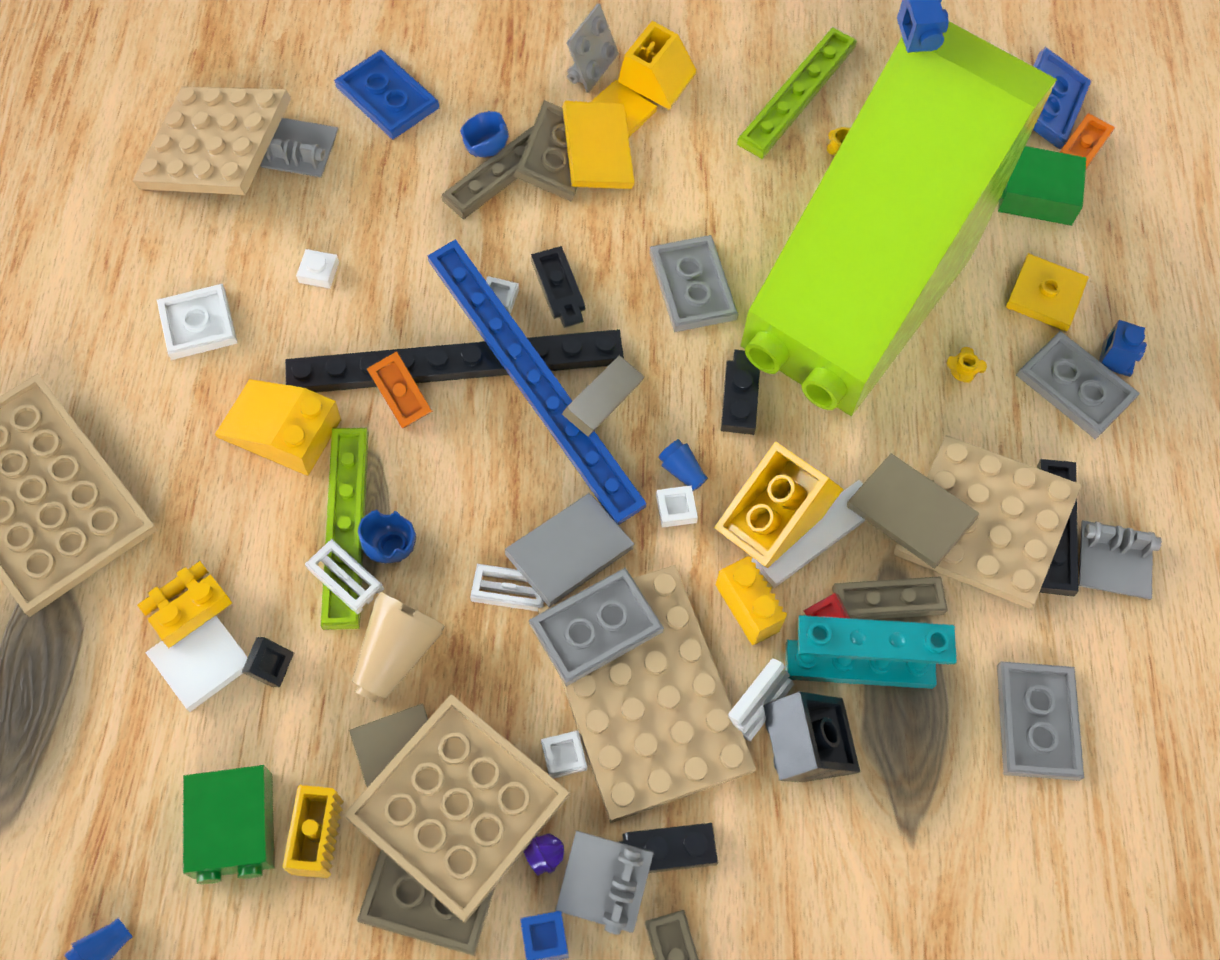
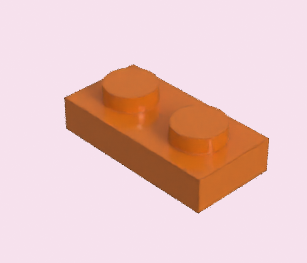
(1088, 138)
(399, 390)

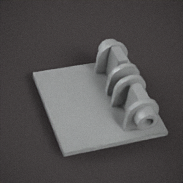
(591, 49)
(300, 147)
(1117, 559)
(604, 882)

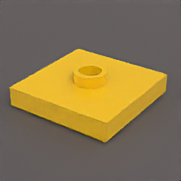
(1047, 292)

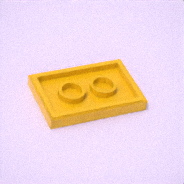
(598, 145)

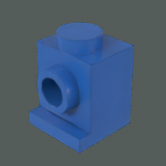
(922, 24)
(1123, 348)

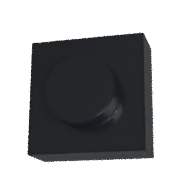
(268, 662)

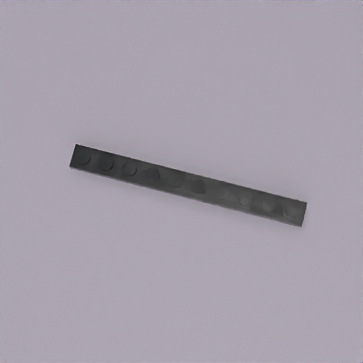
(451, 361)

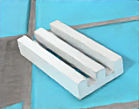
(365, 596)
(501, 599)
(769, 686)

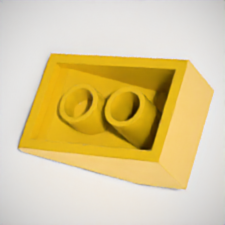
(281, 424)
(777, 505)

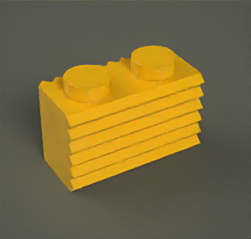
(750, 600)
(313, 832)

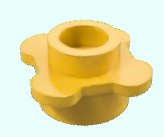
(836, 138)
(960, 370)

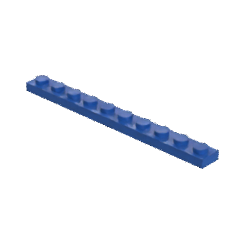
(535, 381)

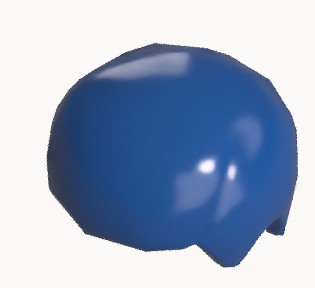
(485, 134)
(386, 537)

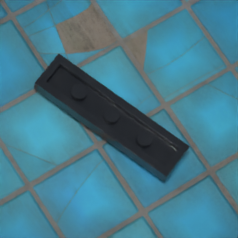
(1063, 570)

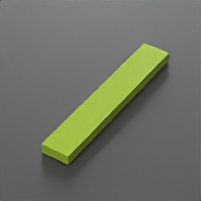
(796, 93)
(344, 515)

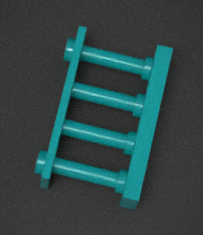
(869, 651)

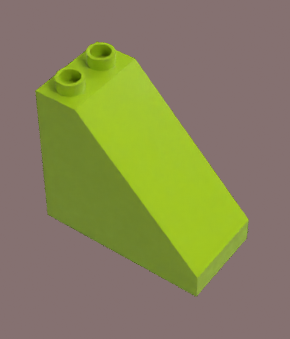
(894, 216)

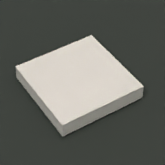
(196, 321)
(199, 663)

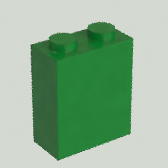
(1045, 186)
(228, 824)

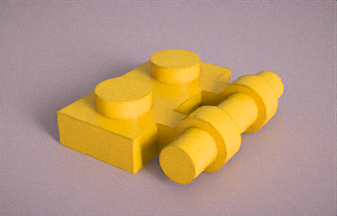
(188, 610)

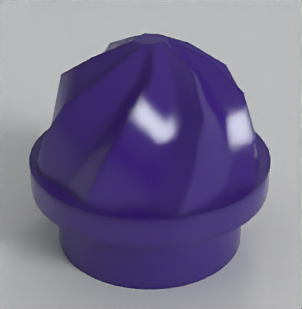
(544, 853)

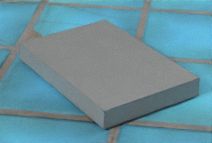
(693, 283)
(1077, 384)
(569, 549)
(595, 626)
(1039, 721)

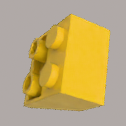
(657, 65)

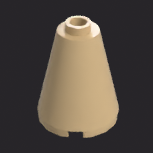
(392, 646)

